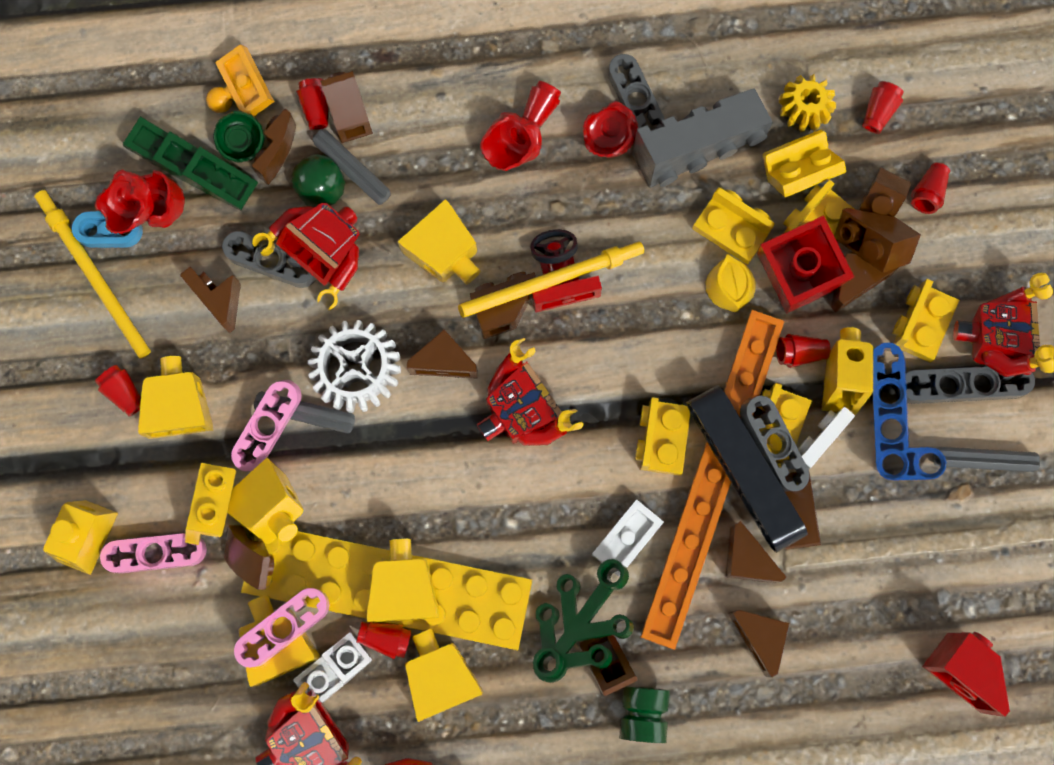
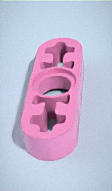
(245, 441)
(127, 546)
(265, 652)

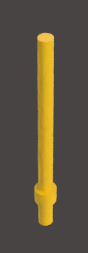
(60, 223)
(609, 258)

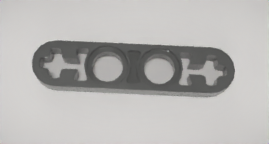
(964, 385)

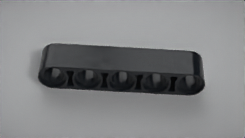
(747, 469)

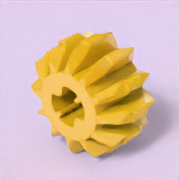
(804, 91)

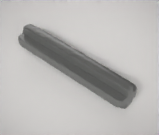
(351, 166)
(315, 414)
(989, 459)

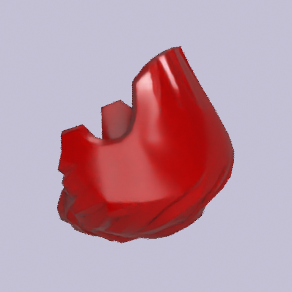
(610, 130)
(511, 141)
(167, 199)
(125, 202)

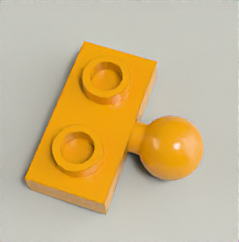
(242, 82)

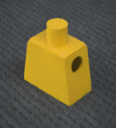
(442, 245)
(848, 373)
(173, 403)
(266, 503)
(79, 534)
(401, 587)
(292, 657)
(439, 677)

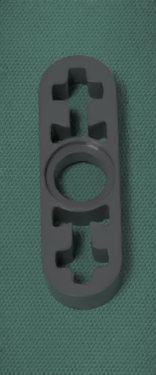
(638, 84)
(244, 260)
(789, 448)

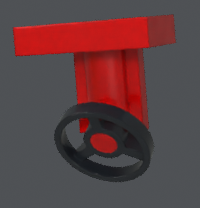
(555, 258)

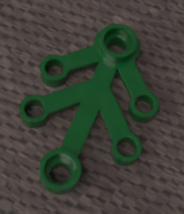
(578, 625)

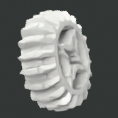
(361, 355)

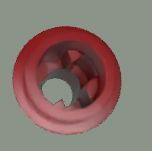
(313, 103)
(541, 103)
(882, 105)
(931, 190)
(801, 350)
(119, 389)
(384, 638)

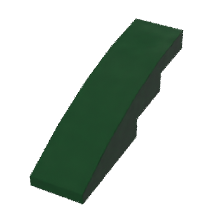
(190, 163)

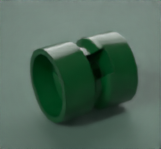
(644, 714)

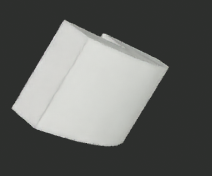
(334, 668)

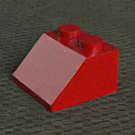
(804, 264)
(971, 671)

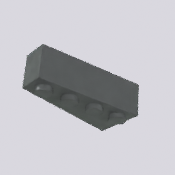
(700, 137)

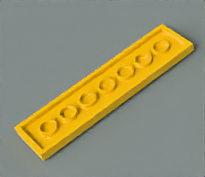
(470, 600)

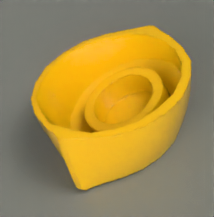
(730, 284)

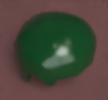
(238, 136)
(318, 180)

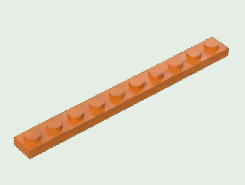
(708, 491)

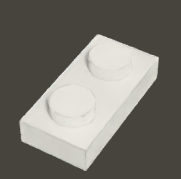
(831, 427)
(628, 535)

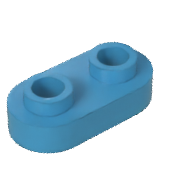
(103, 238)

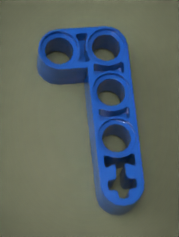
(899, 412)

